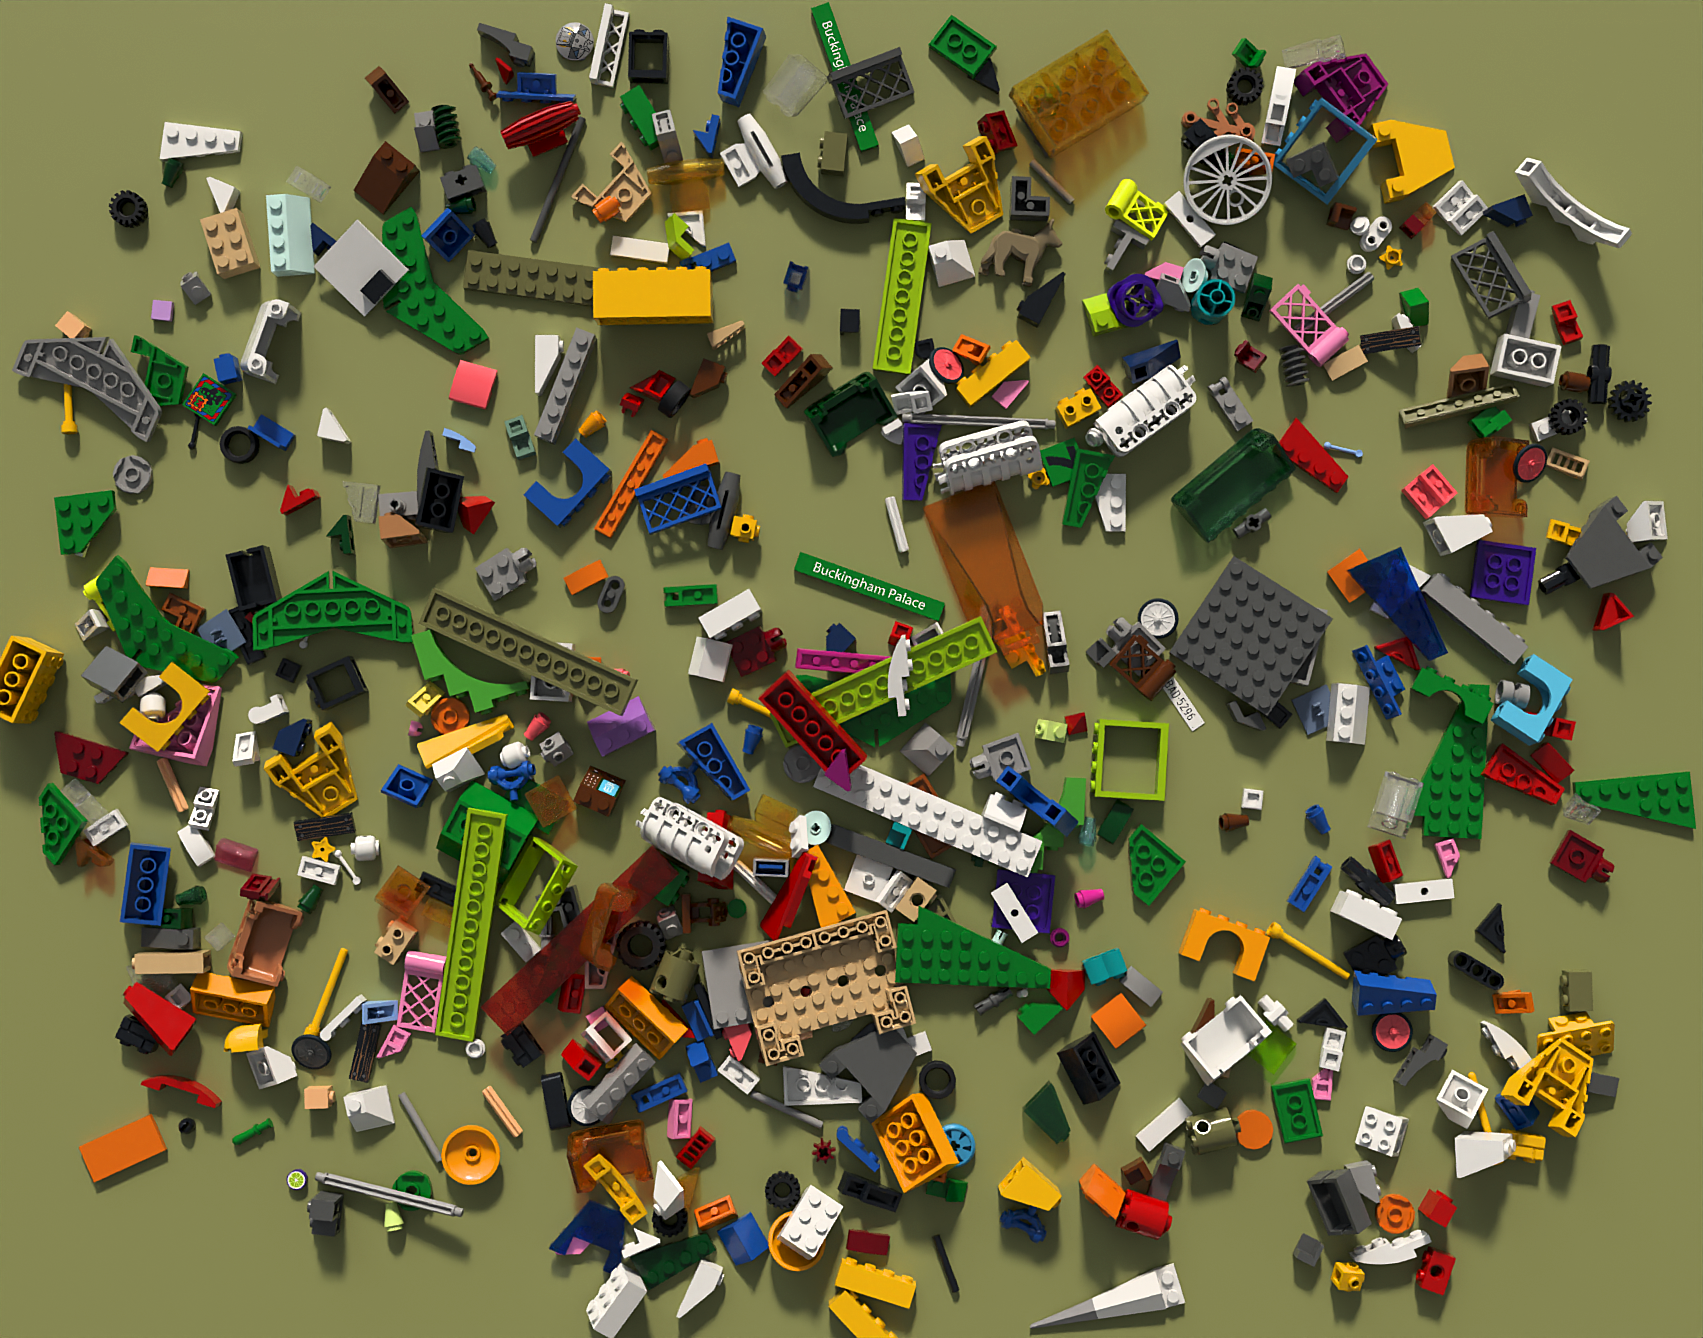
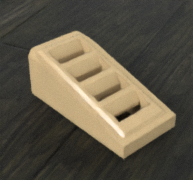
(722, 335)
(1577, 460)

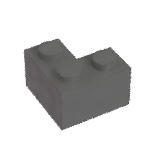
(1315, 159)
(1023, 205)
(568, 905)
(325, 1213)

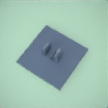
(222, 631)
(1313, 709)

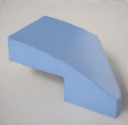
(465, 444)

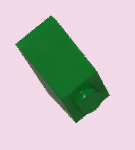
(1037, 1014)

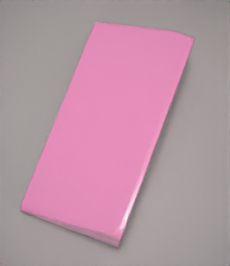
(679, 1118)

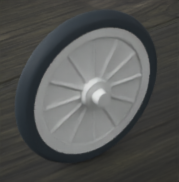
(1159, 617)
(578, 1111)

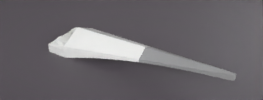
(1145, 1293)

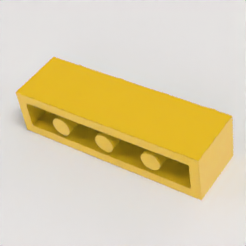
(993, 373)
(875, 1282)
(858, 1316)

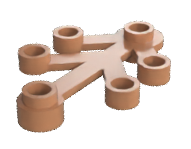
(1222, 125)

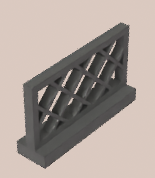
(866, 66)
(1503, 263)

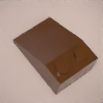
(385, 178)

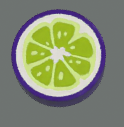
(297, 1179)

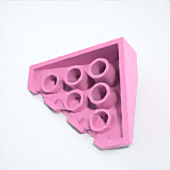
(197, 737)

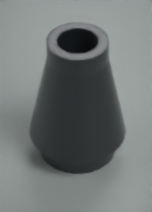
(485, 233)

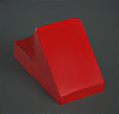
(293, 502)

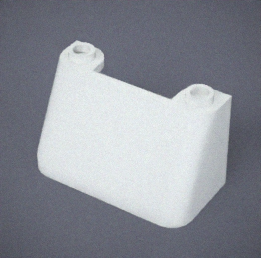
(269, 316)
(1225, 1039)

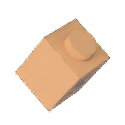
(73, 326)
(319, 1097)

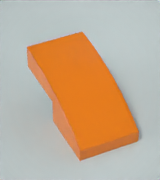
(586, 577)

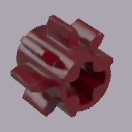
(824, 1156)

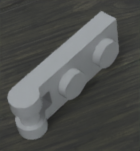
(1230, 404)

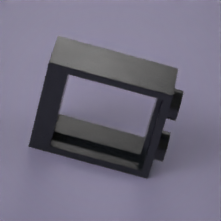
(648, 76)
(354, 674)

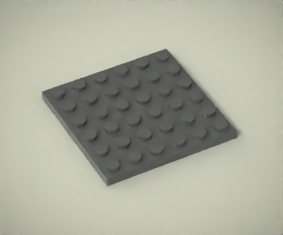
(1250, 635)

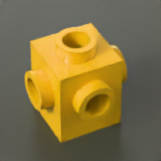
(738, 525)
(1347, 1276)

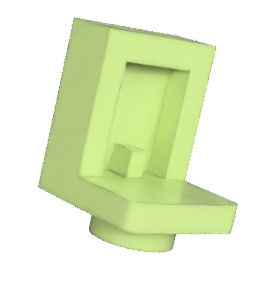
(1050, 730)

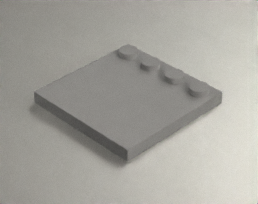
(725, 987)

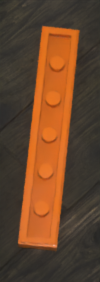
(632, 480)

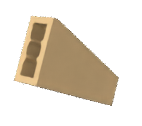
(172, 962)

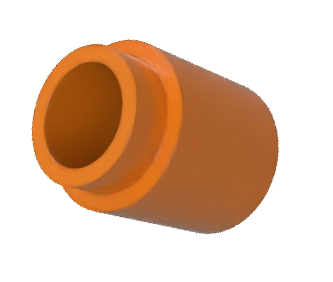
(606, 209)

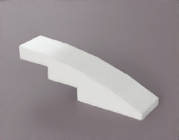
(146, 685)

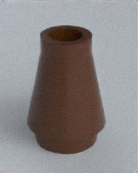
(1232, 821)

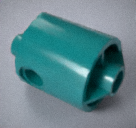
(1212, 302)

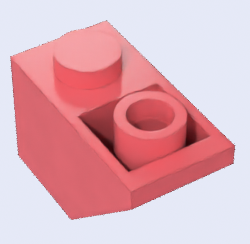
(739, 1039)

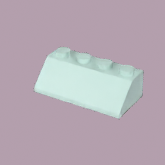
(290, 235)

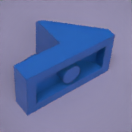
(709, 139)
(701, 1060)

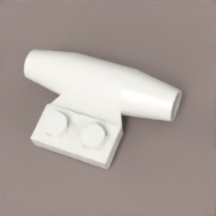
(754, 156)

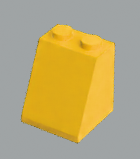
(1030, 1187)

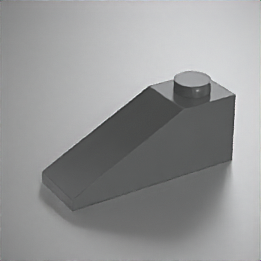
(171, 938)

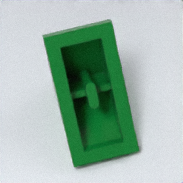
(1415, 306)

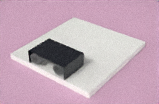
(361, 268)

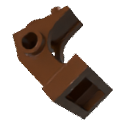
(690, 912)

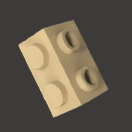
(396, 941)

